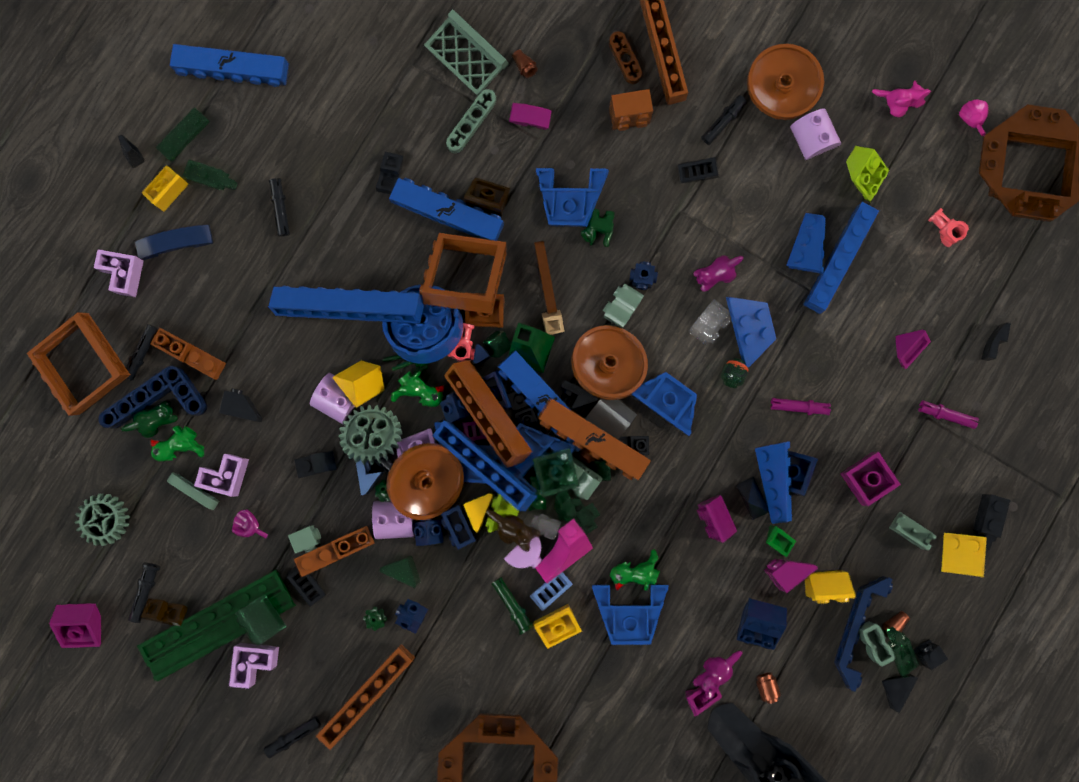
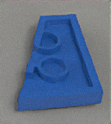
(808, 246)

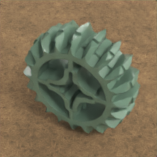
(94, 506)

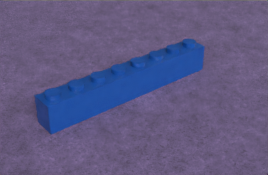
(347, 304)

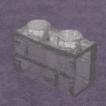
(710, 322)
(546, 525)

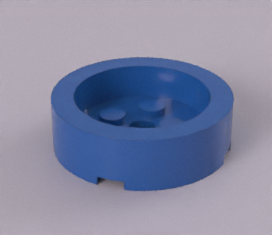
(426, 341)

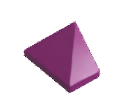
(910, 346)

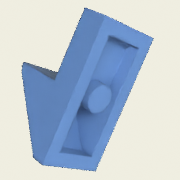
(366, 480)

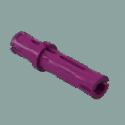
(800, 406)
(940, 412)

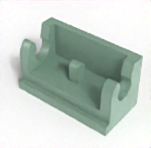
(912, 531)

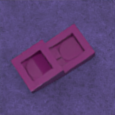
(530, 115)

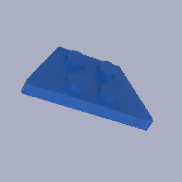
(751, 327)
(669, 400)

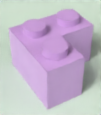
(124, 271)
(227, 479)
(248, 659)

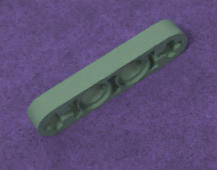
(470, 120)

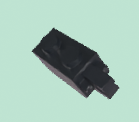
(991, 517)

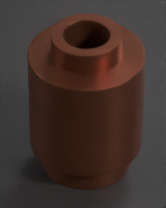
(768, 687)

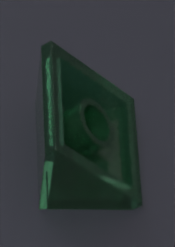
(555, 472)
(403, 571)

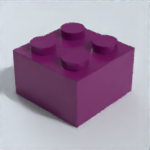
(870, 479)

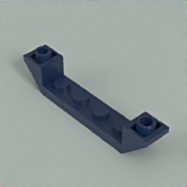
(844, 656)

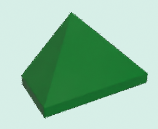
(780, 540)

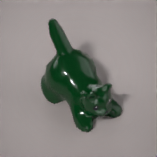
(148, 421)

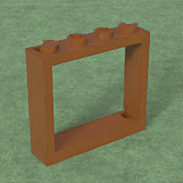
(463, 300)
(101, 347)

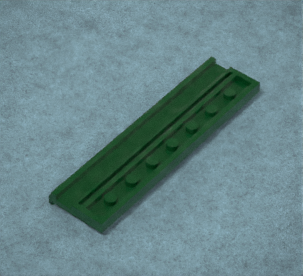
(210, 627)

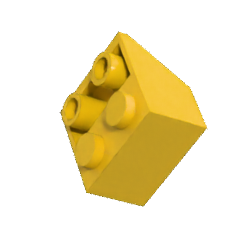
(829, 585)

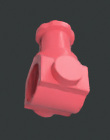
(946, 227)
(464, 343)

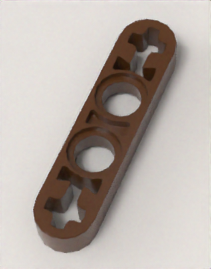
(545, 277)

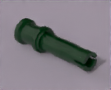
(517, 613)

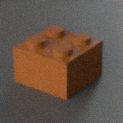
(631, 109)

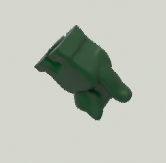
(600, 225)
(540, 502)

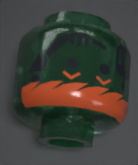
(734, 373)

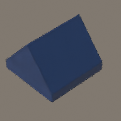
(480, 355)

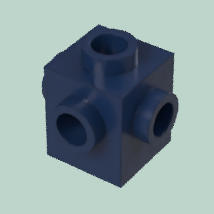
(639, 281)
(454, 409)
(428, 532)
(410, 615)

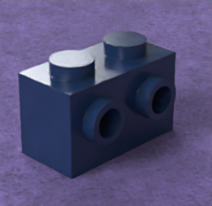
(458, 527)

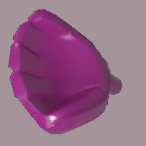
(246, 525)

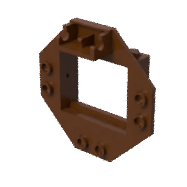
(1038, 127)
(500, 730)

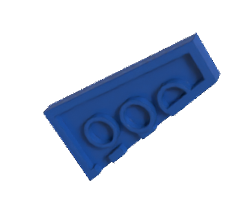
(773, 467)

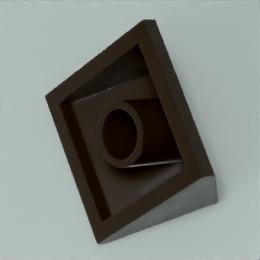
(487, 196)

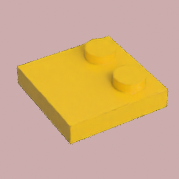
(964, 554)

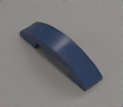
(173, 240)

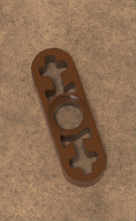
(624, 66)

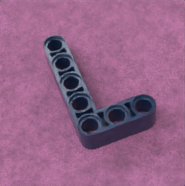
(153, 395)

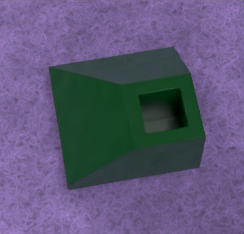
(532, 346)

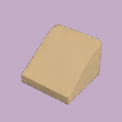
(553, 323)

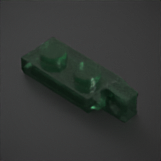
(208, 176)
(903, 652)

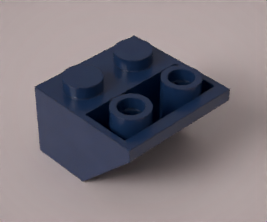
(762, 624)

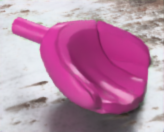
(974, 114)

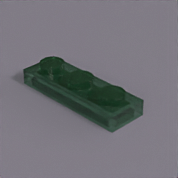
(182, 134)

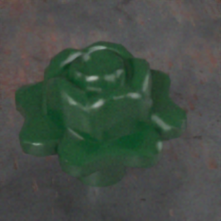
(382, 491)
(375, 618)

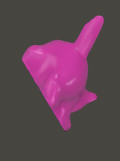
(900, 99)

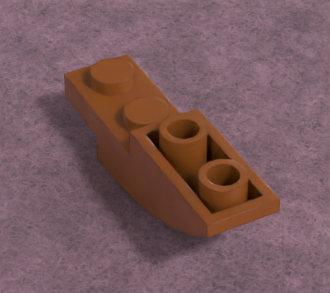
(188, 353)
(334, 551)

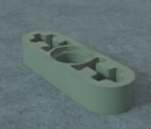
(194, 492)

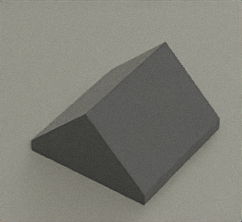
(611, 417)

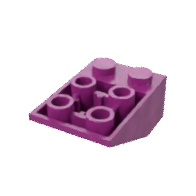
(717, 518)

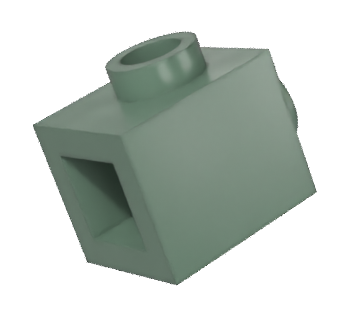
(305, 539)

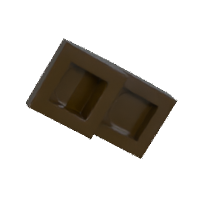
(164, 612)

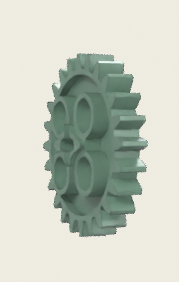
(387, 436)

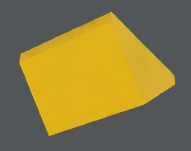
(164, 188)
(360, 382)
(477, 509)
(557, 626)

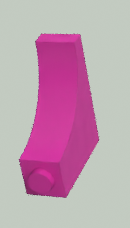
(569, 548)

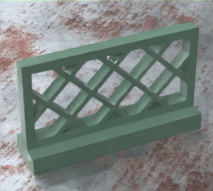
(477, 41)

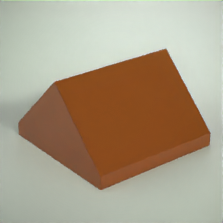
(481, 319)

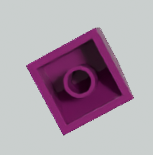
(788, 573)
(77, 625)

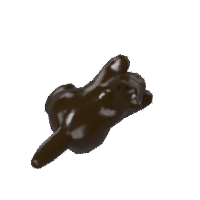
(513, 530)

